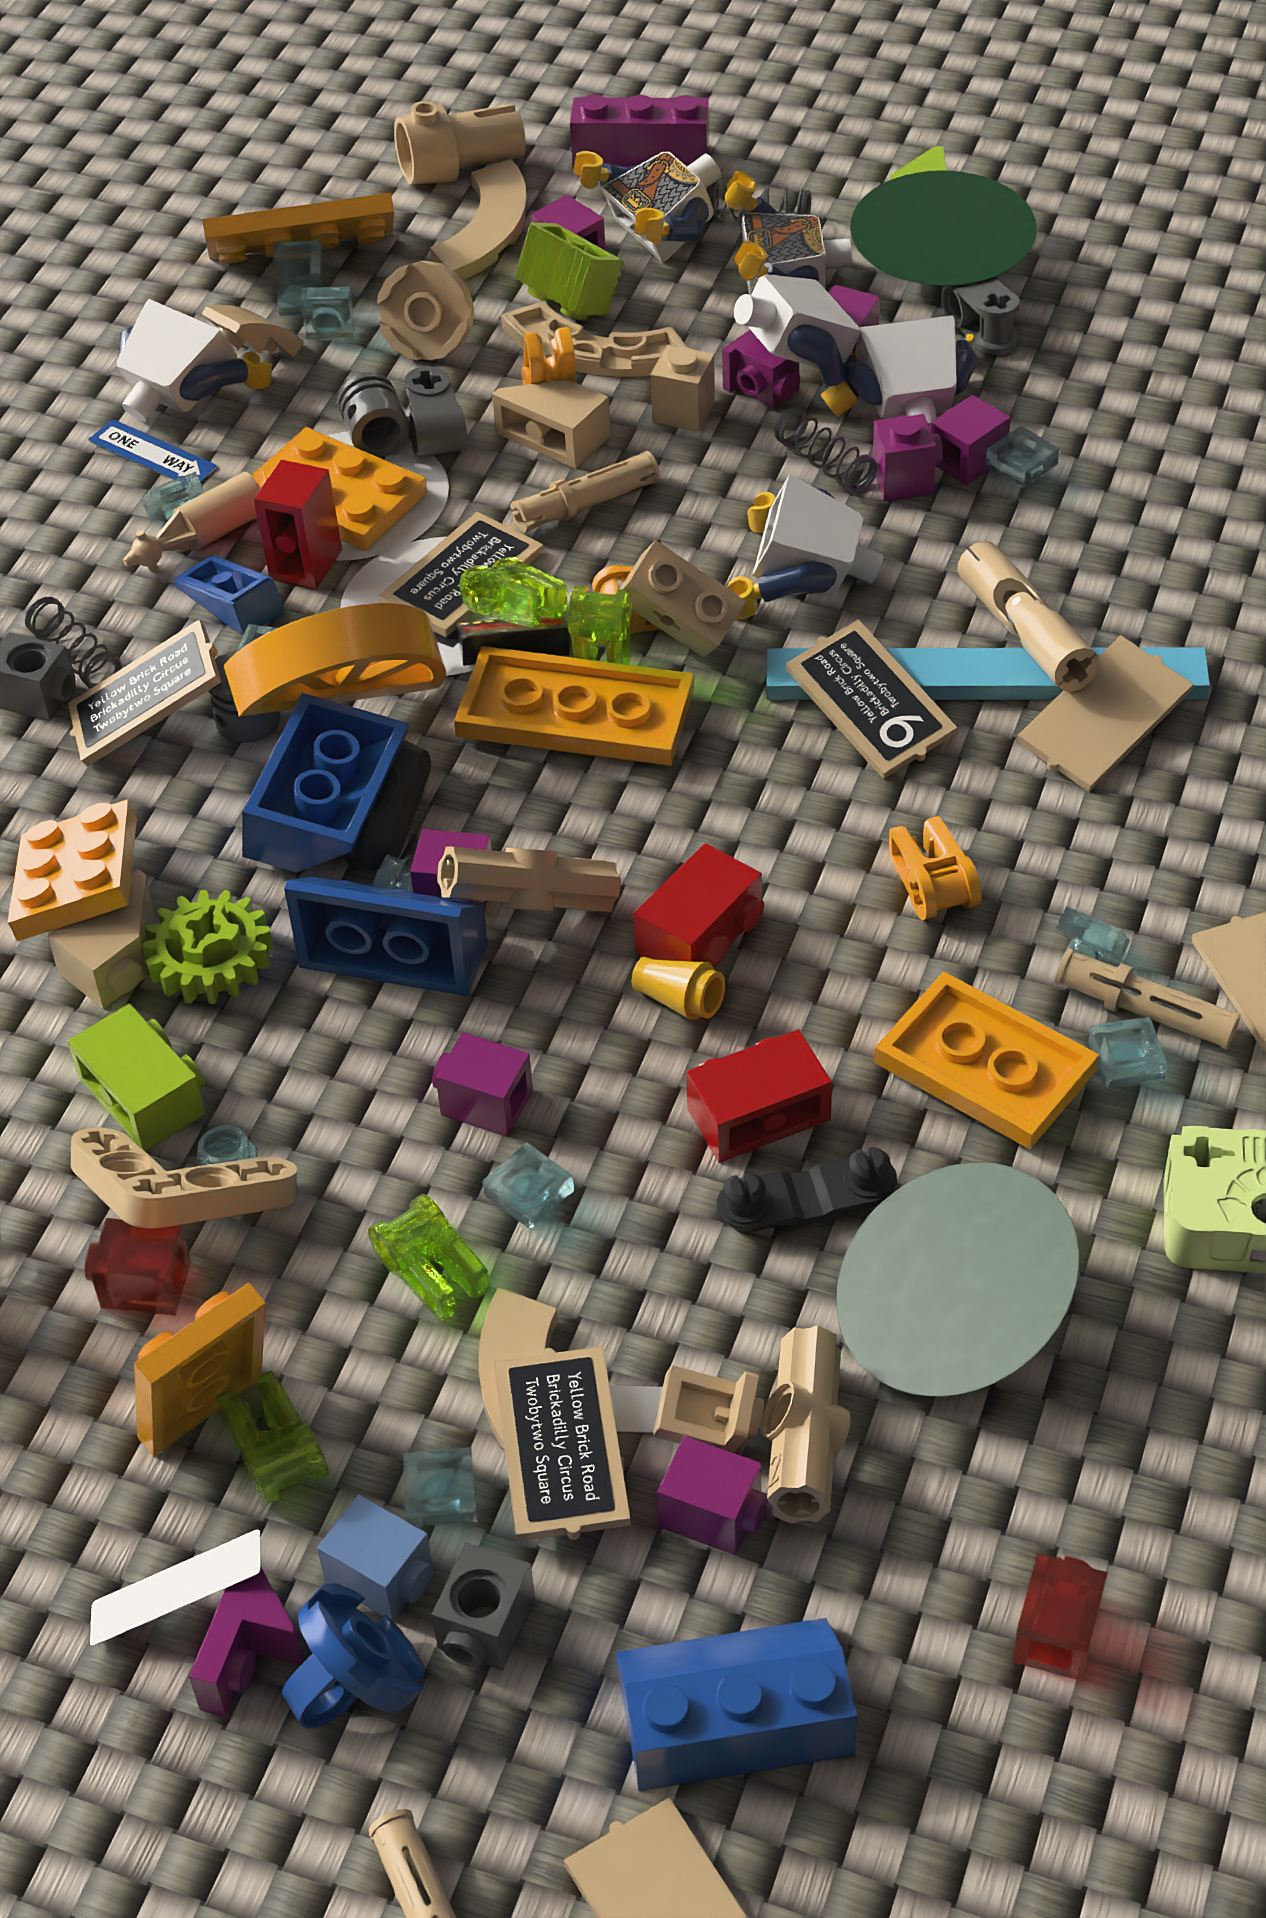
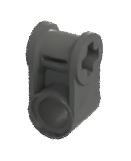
(985, 311)
(433, 413)

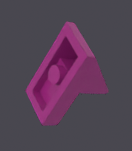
(244, 1625)

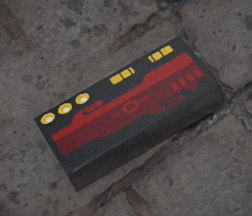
(547, 637)

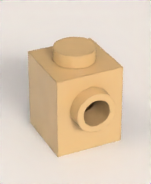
(683, 387)

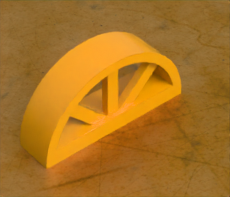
(338, 658)

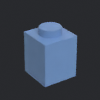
(377, 1557)

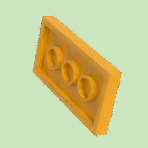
(331, 221)
(575, 705)

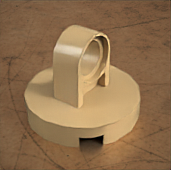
(425, 310)

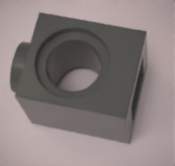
(34, 676)
(476, 1581)

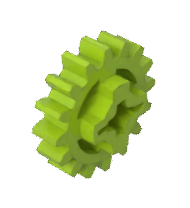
(207, 946)

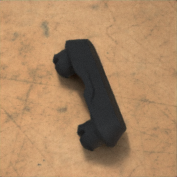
(394, 808)
(808, 1195)

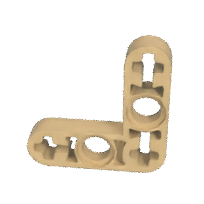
(159, 1198)

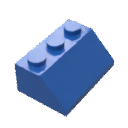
(319, 784)
(386, 934)
(737, 1703)

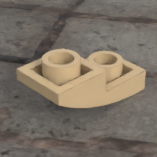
(252, 330)

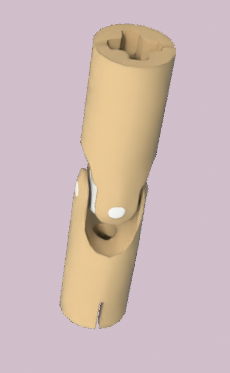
(1028, 616)

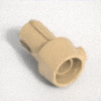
(437, 145)

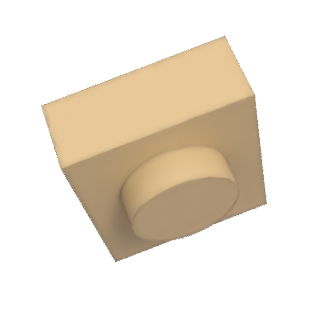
(708, 1408)

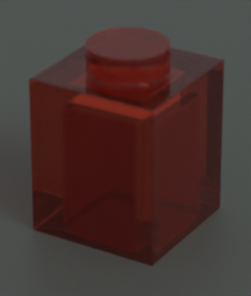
(138, 1267)
(1060, 1616)

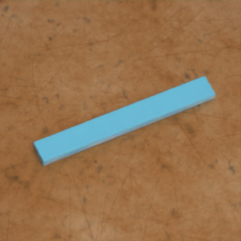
(984, 672)

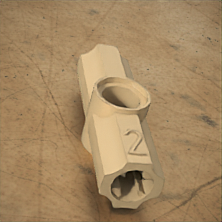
(528, 879)
(804, 1425)

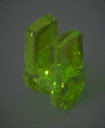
(513, 592)
(601, 619)
(426, 1236)
(278, 1455)

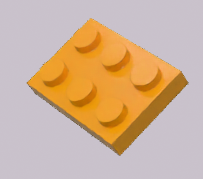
(365, 488)
(73, 869)
(986, 1059)
(187, 1370)

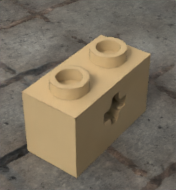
(681, 599)

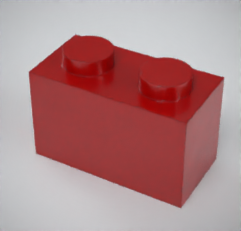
(298, 524)
(699, 909)
(758, 1095)

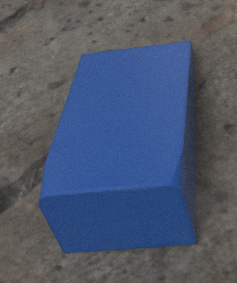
(232, 592)

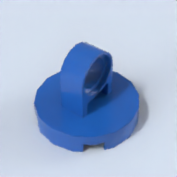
(350, 1660)

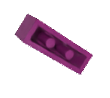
(640, 128)

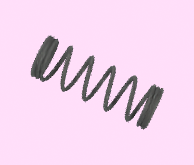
(803, 205)
(872, 470)
(84, 676)

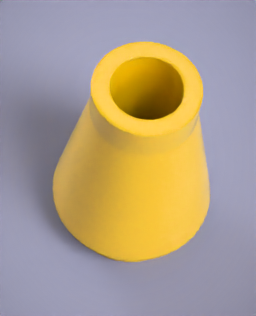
(683, 986)

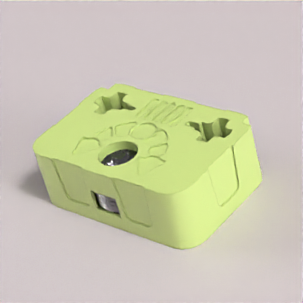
(1216, 1199)

